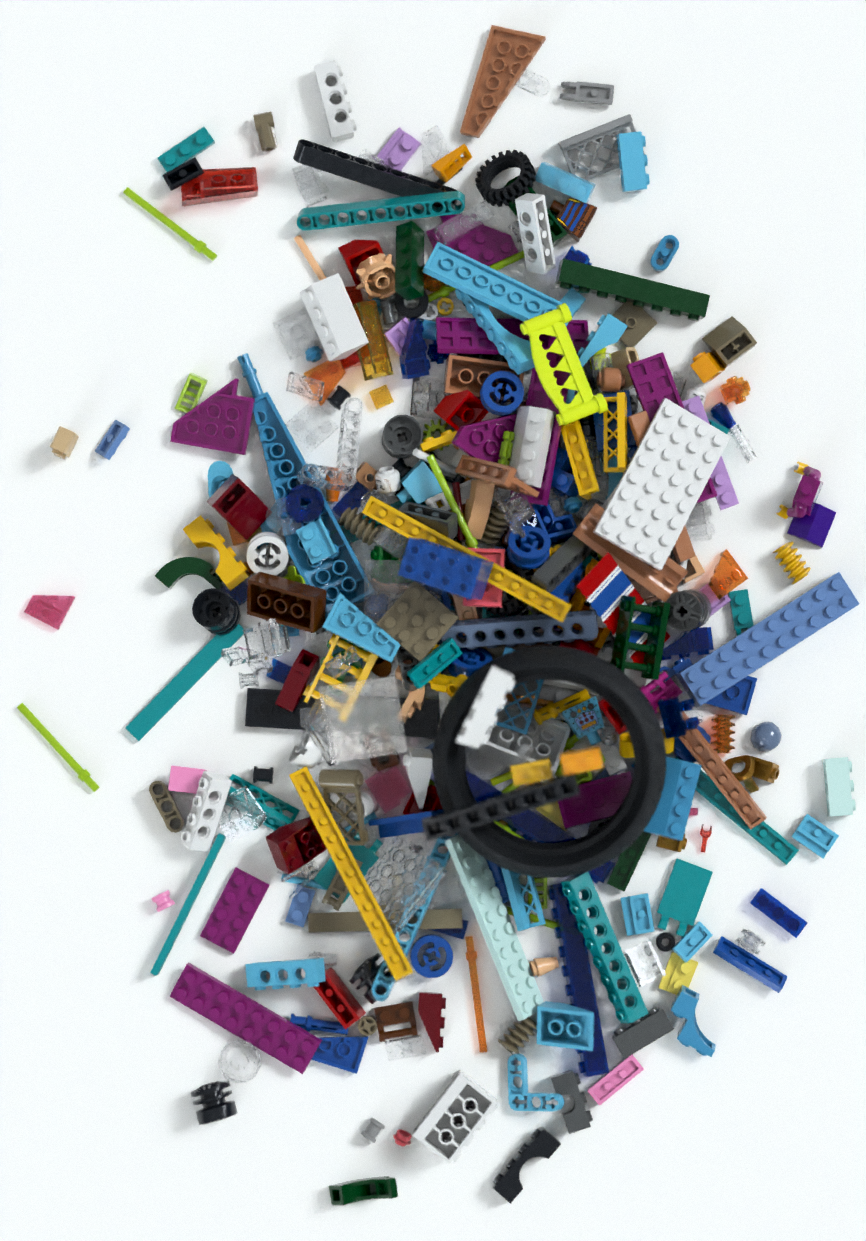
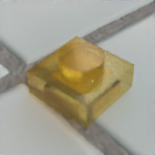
(381, 397)

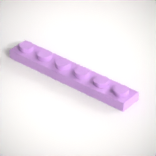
(720, 477)

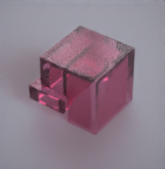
(388, 788)

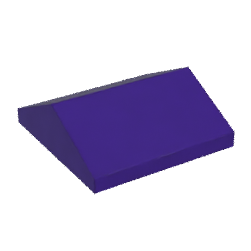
(813, 527)

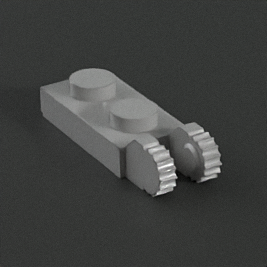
(589, 92)

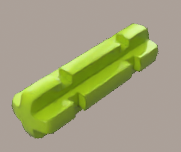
(506, 448)

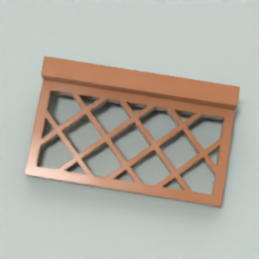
(498, 474)

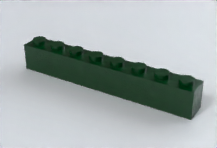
(632, 289)

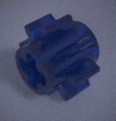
(434, 356)

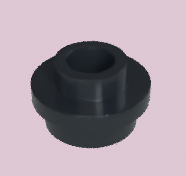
(671, 944)

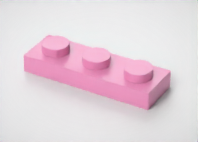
(615, 1079)

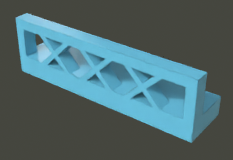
(518, 902)

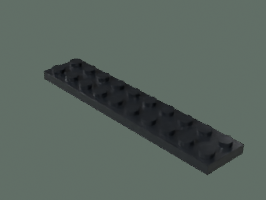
(264, 713)

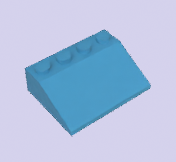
(676, 800)

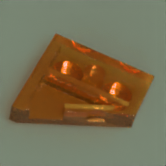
(327, 372)

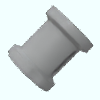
(372, 1130)

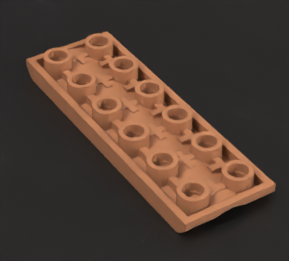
(659, 583)

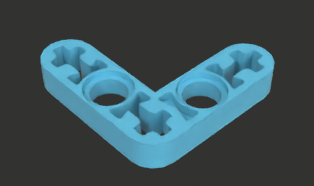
(522, 1092)

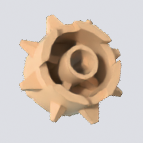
(377, 276)

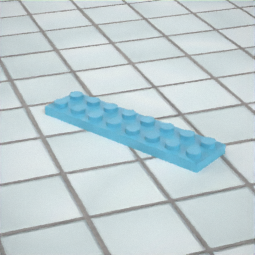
(488, 284)

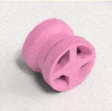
(163, 901)

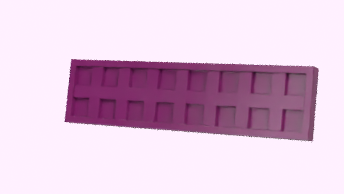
(466, 337)
(653, 384)
(538, 398)
(245, 1018)

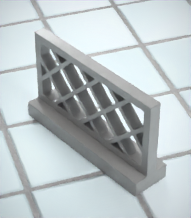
(590, 136)

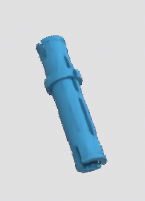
(250, 375)

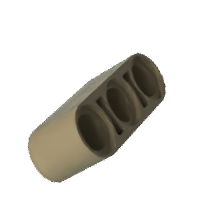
(160, 799)

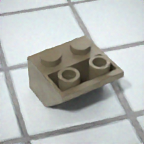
(729, 341)

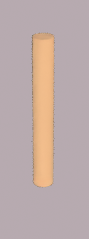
(310, 258)

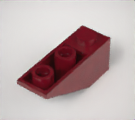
(299, 677)
(430, 1013)

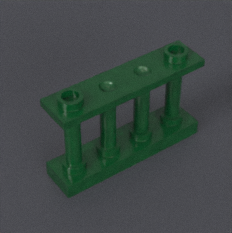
(655, 639)

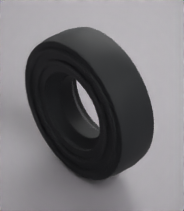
(414, 312)

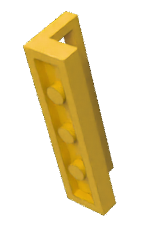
(621, 431)
(580, 459)

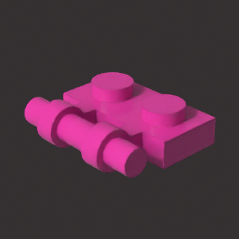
(665, 690)

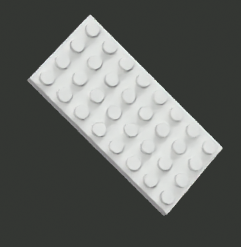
(662, 484)

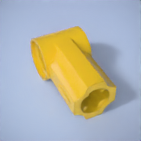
(447, 683)

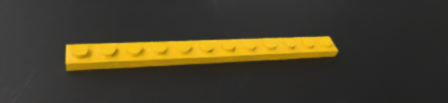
(498, 577)
(351, 874)

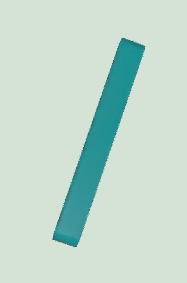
(388, 205)

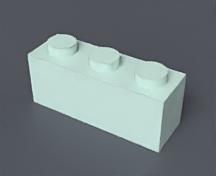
(838, 786)

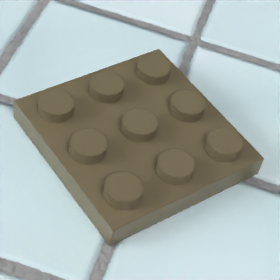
(417, 621)

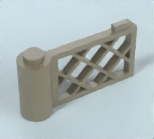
(345, 781)

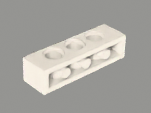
(323, 73)
(535, 233)
(206, 811)

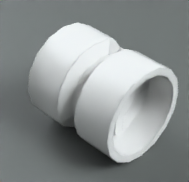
(369, 804)

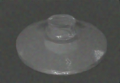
(276, 523)

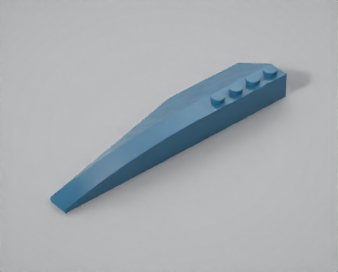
(339, 572)

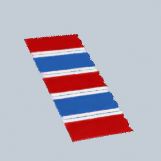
(604, 590)

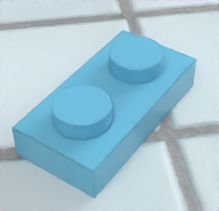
(692, 941)

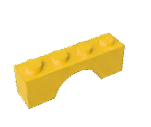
(228, 569)

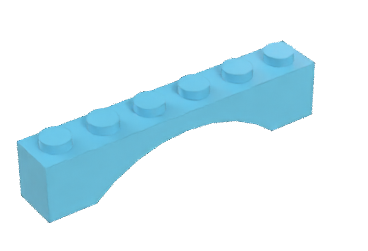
(607, 333)
(514, 349)

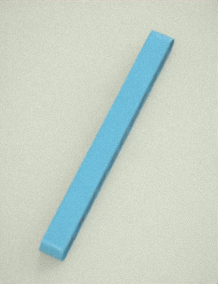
(410, 929)

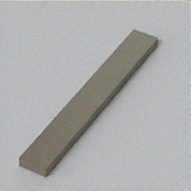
(354, 922)

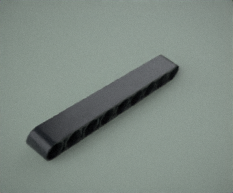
(365, 171)

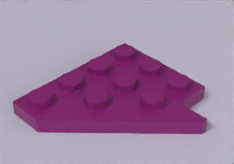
(481, 244)
(218, 422)
(484, 437)

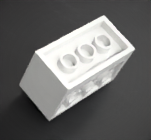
(442, 1113)

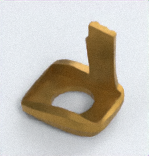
(746, 774)

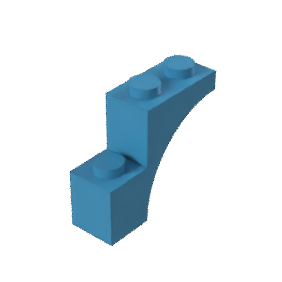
(690, 1033)

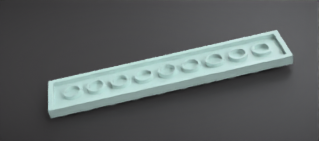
(496, 928)

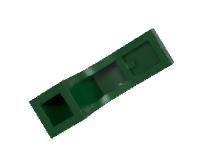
(184, 566)
(363, 1189)

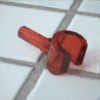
(705, 834)

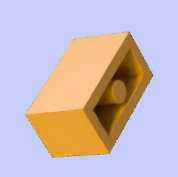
(706, 366)
(581, 760)

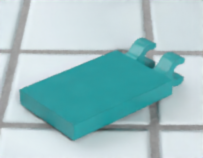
(360, 853)
(683, 895)

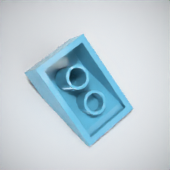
(565, 1026)

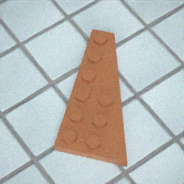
(501, 66)

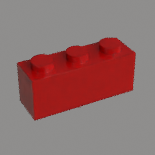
(339, 999)

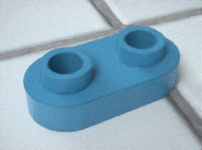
(664, 253)

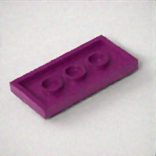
(596, 800)
(234, 910)

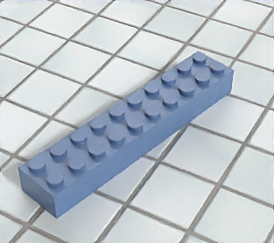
(767, 639)

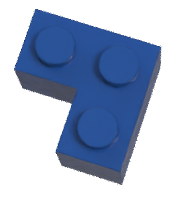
(562, 478)
(557, 528)

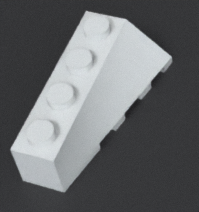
(485, 707)

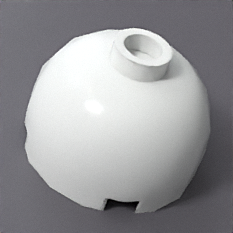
(306, 753)

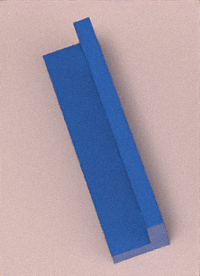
(402, 824)

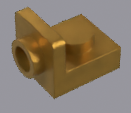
(766, 770)
(671, 844)

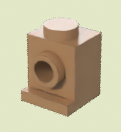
(361, 476)

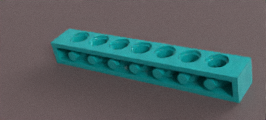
(613, 953)

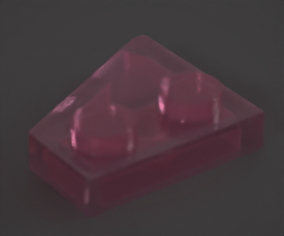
(50, 608)

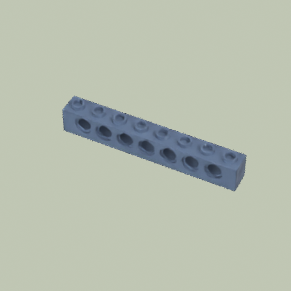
(527, 623)

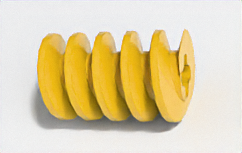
(792, 562)

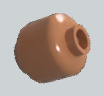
(610, 379)

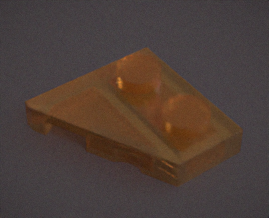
(726, 575)

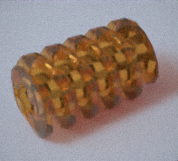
(723, 733)

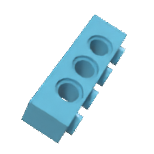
(313, 968)

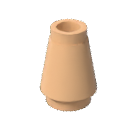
(541, 966)

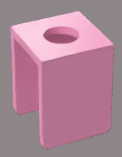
(184, 779)

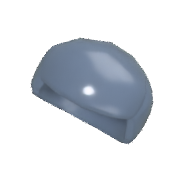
(765, 736)

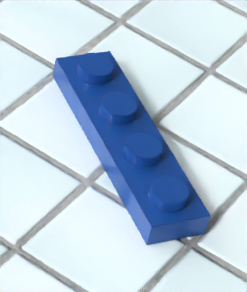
(750, 964)

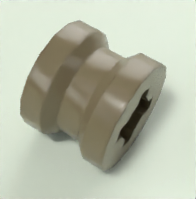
(365, 1025)

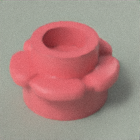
(402, 1137)

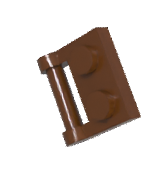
(393, 1015)

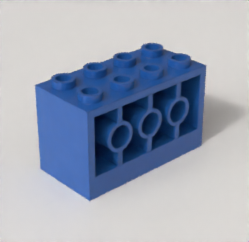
(445, 568)

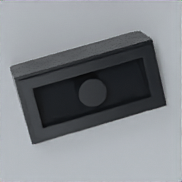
(183, 174)

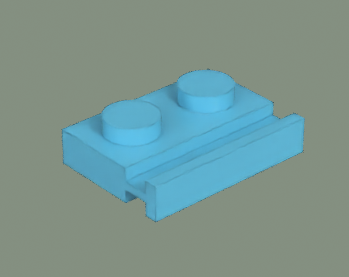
(316, 541)
(815, 836)
(637, 914)

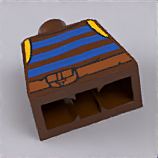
(574, 216)

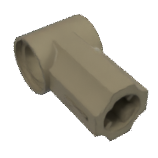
(265, 126)

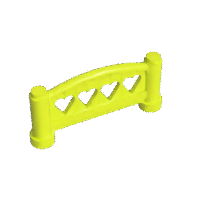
(553, 324)

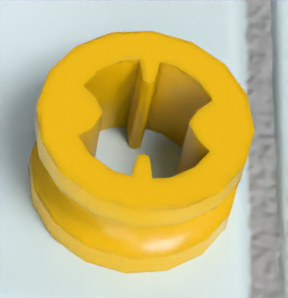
(442, 311)

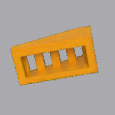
(447, 166)

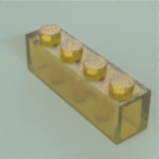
(374, 355)

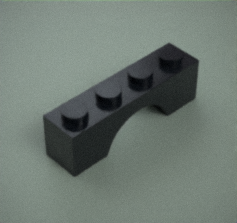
(542, 1145)

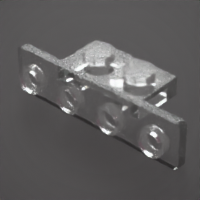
(515, 509)

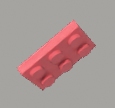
(493, 595)

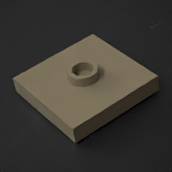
(638, 323)

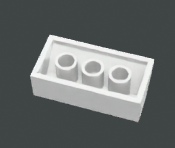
(334, 317)
(531, 443)

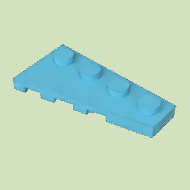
(354, 626)

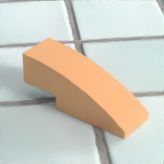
(478, 507)

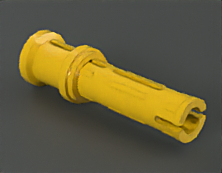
(551, 707)

